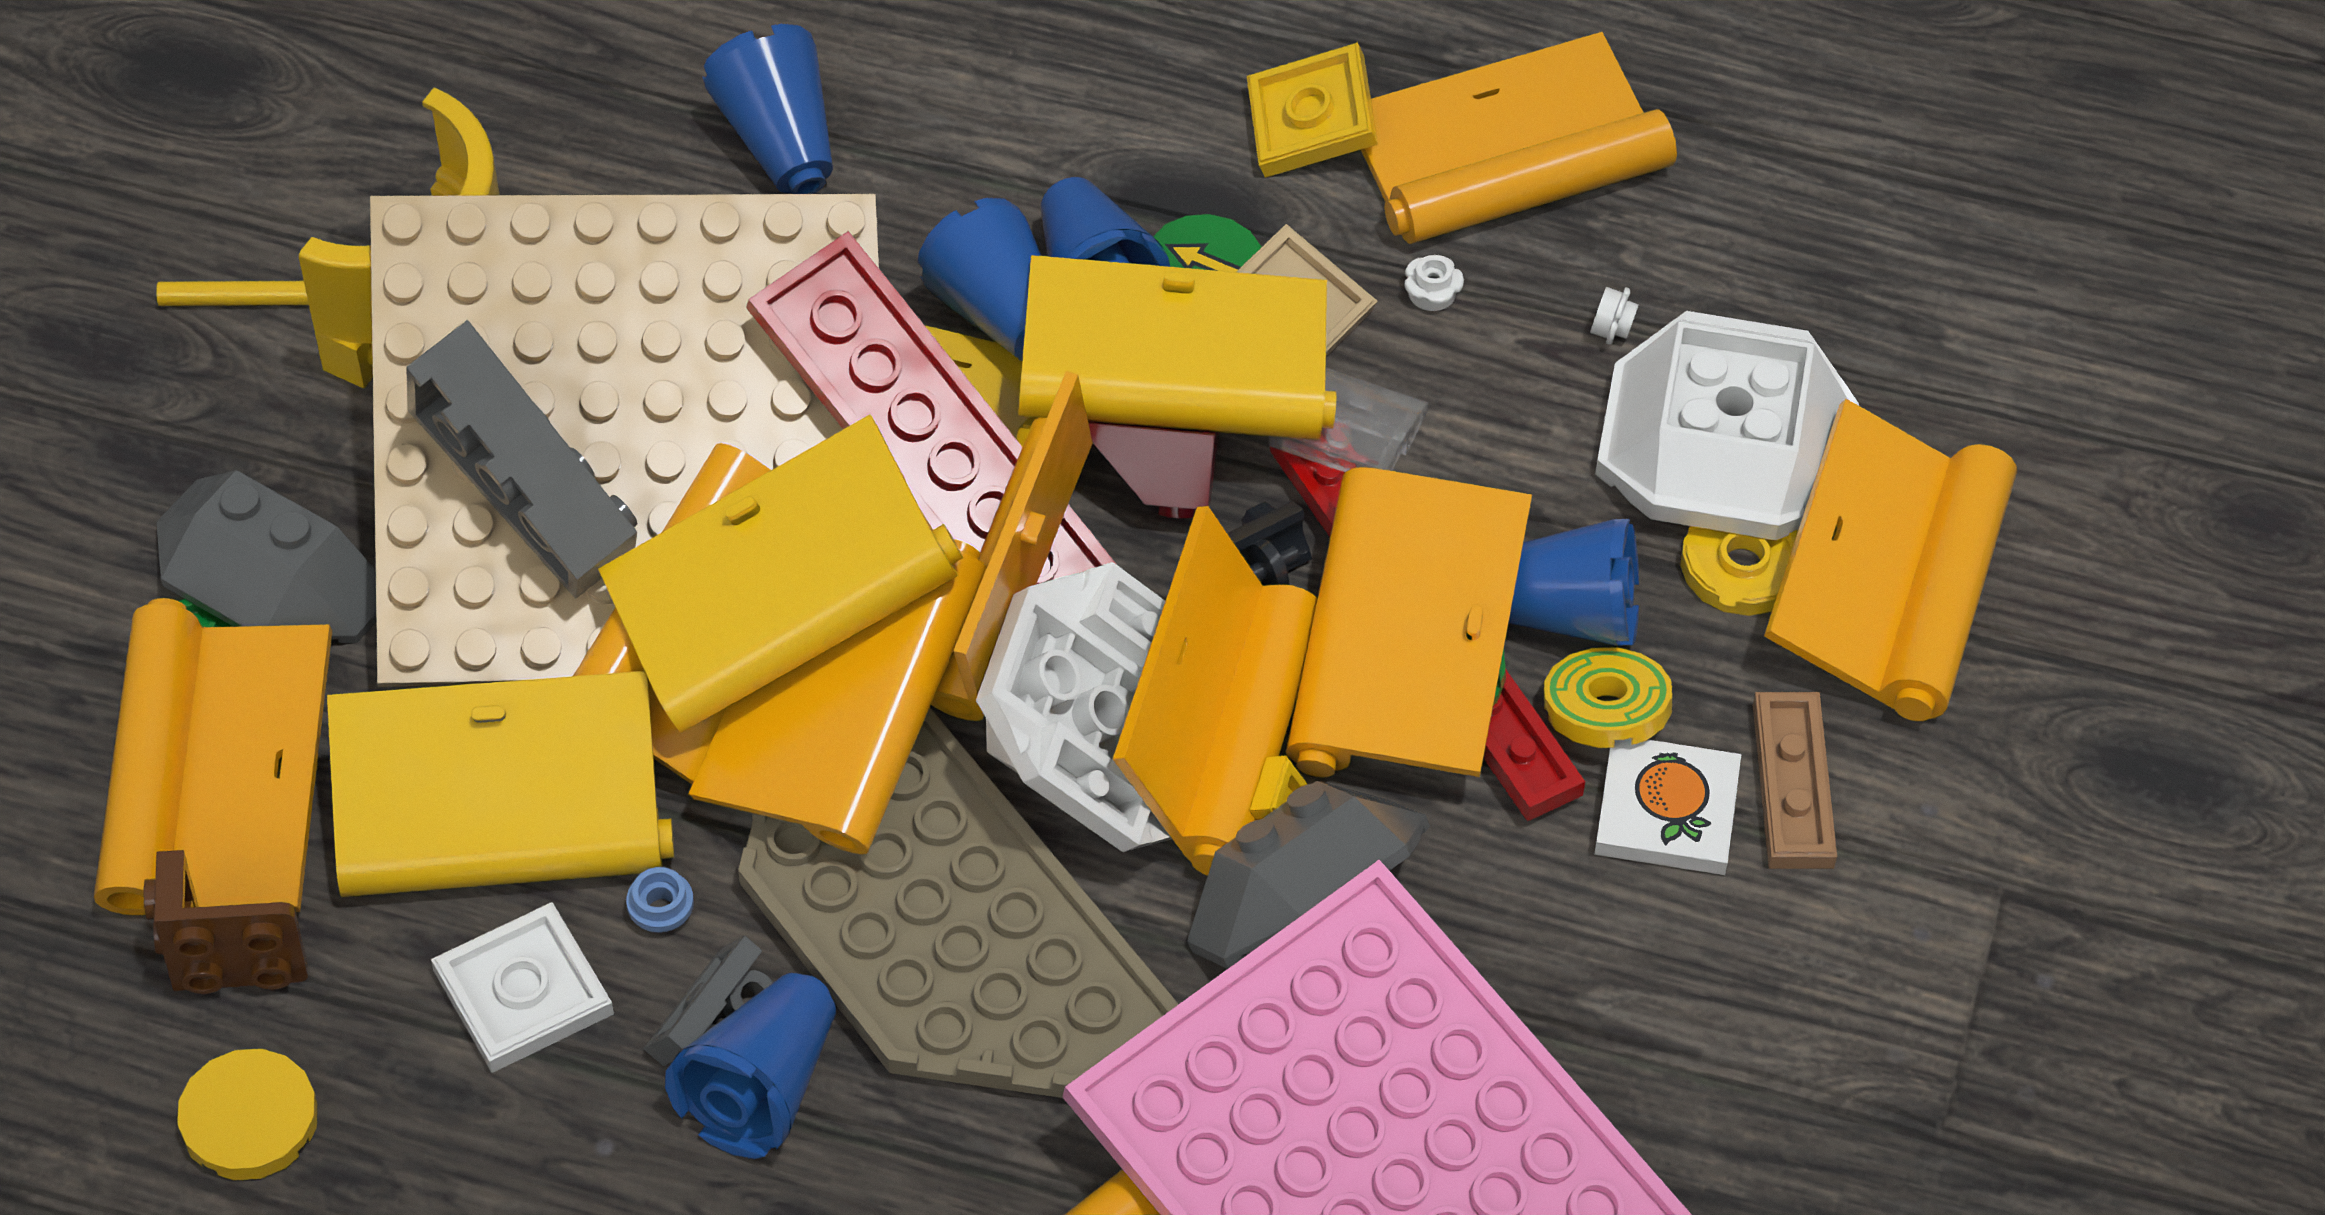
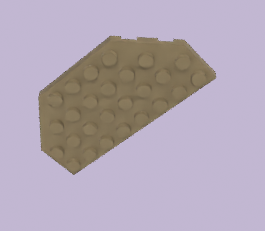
(955, 934)

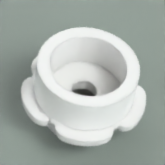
(1429, 292)
(1614, 315)

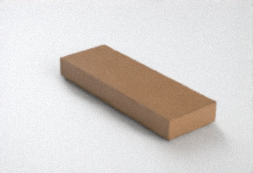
(1794, 780)

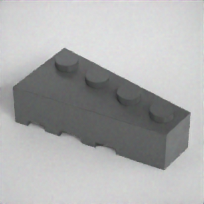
(518, 458)

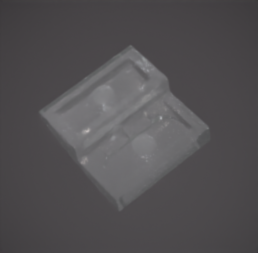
(1368, 429)

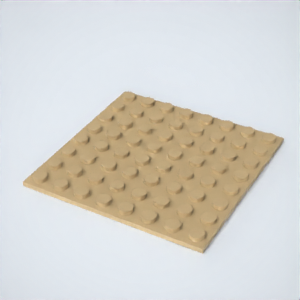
(631, 345)

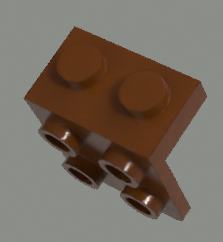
(220, 943)

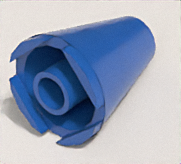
(775, 104)
(1090, 226)
(983, 268)
(1580, 583)
(754, 1066)

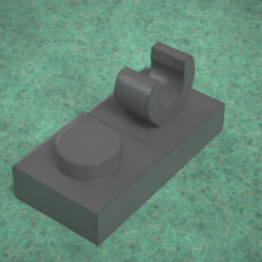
(713, 991)

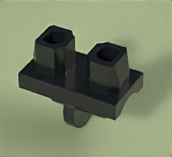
(1272, 541)

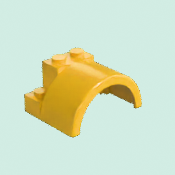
(340, 275)

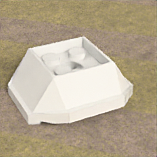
(1721, 424)
(1064, 692)

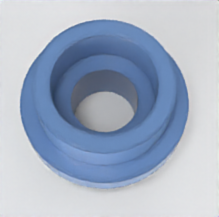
(655, 885)

